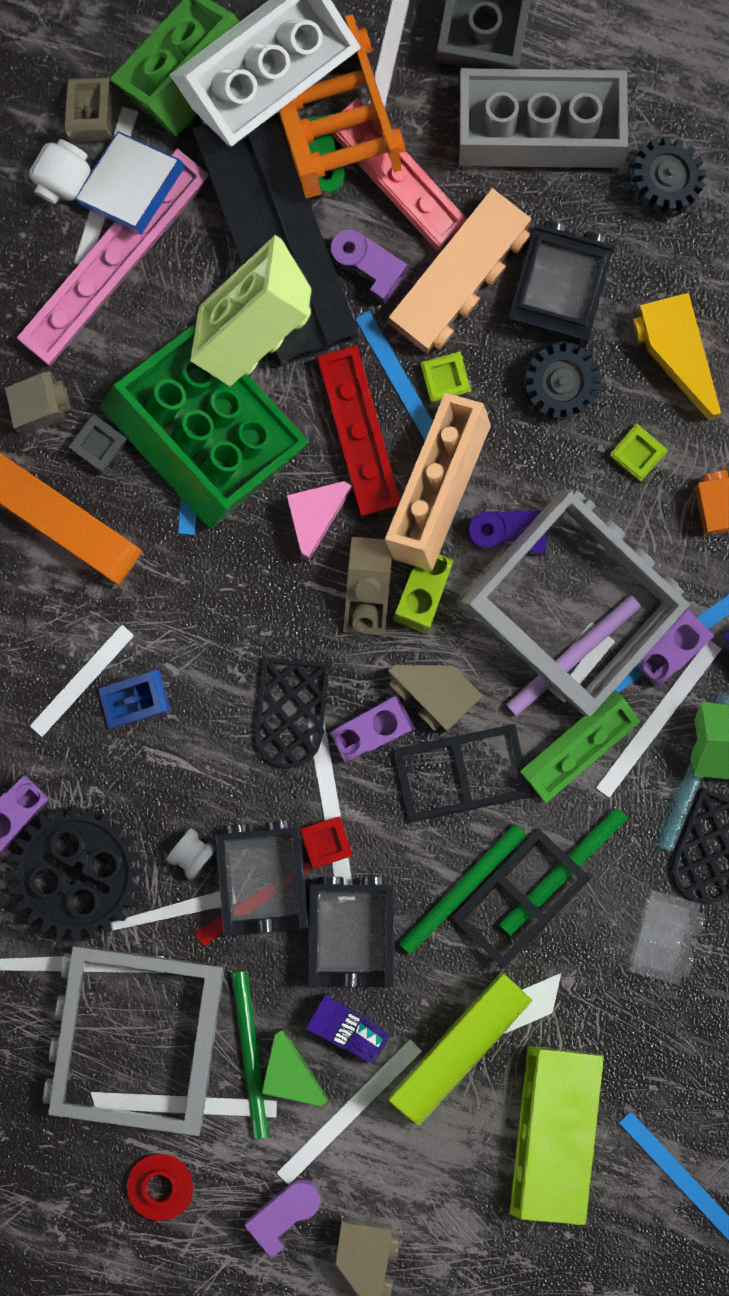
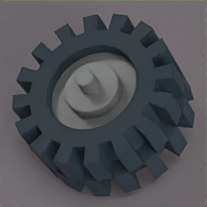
(665, 177)
(562, 379)

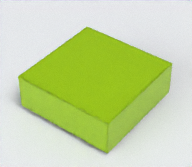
(444, 376)
(638, 453)

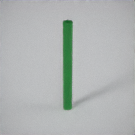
(562, 872)
(462, 889)
(250, 1054)

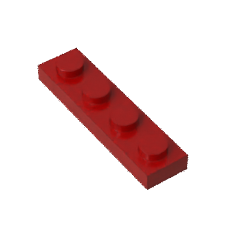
(359, 431)

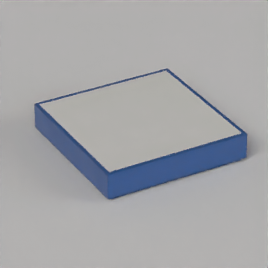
(129, 182)

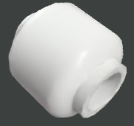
(59, 171)

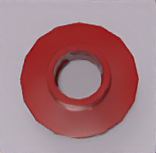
(181, 1187)

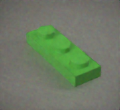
(580, 746)

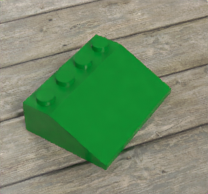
(200, 433)

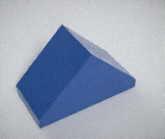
(135, 699)

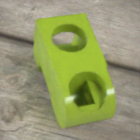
(423, 595)

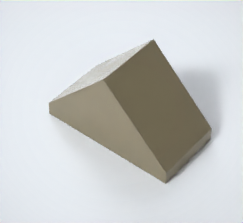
(88, 111)

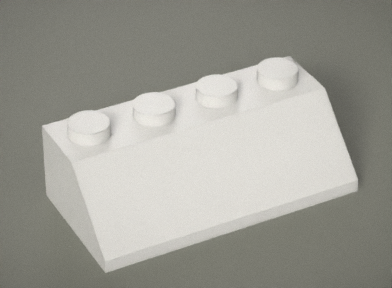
(264, 64)

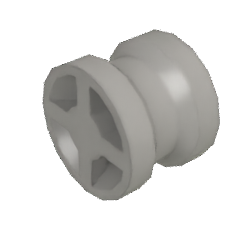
(191, 854)

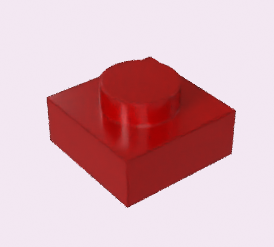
(326, 842)

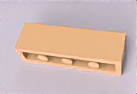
(460, 271)
(438, 481)

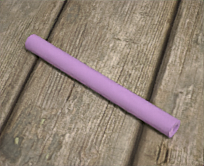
(576, 653)

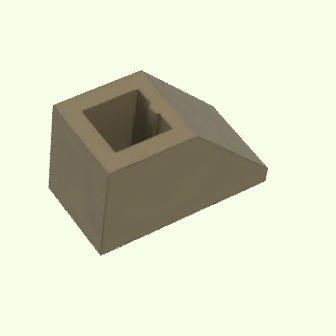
(38, 402)
(367, 586)
(438, 690)
(364, 1255)

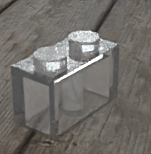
(665, 937)

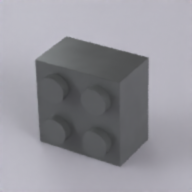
(483, 33)

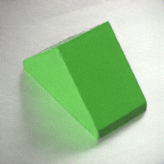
(289, 1074)

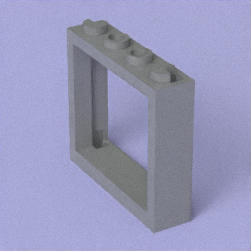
(635, 561)
(62, 1046)

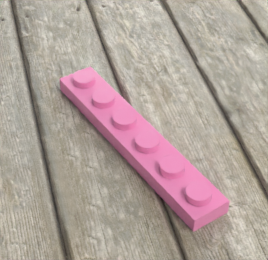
(105, 270)

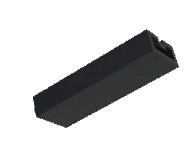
(265, 199)

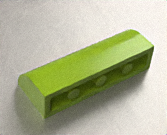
(459, 1049)
(556, 1135)

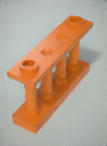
(302, 132)

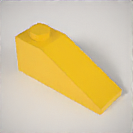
(677, 347)

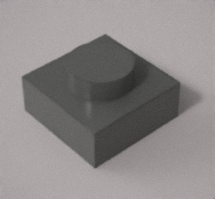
(98, 443)

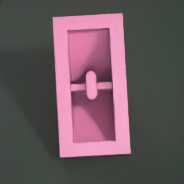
(314, 513)

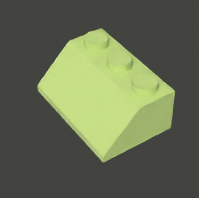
(251, 313)

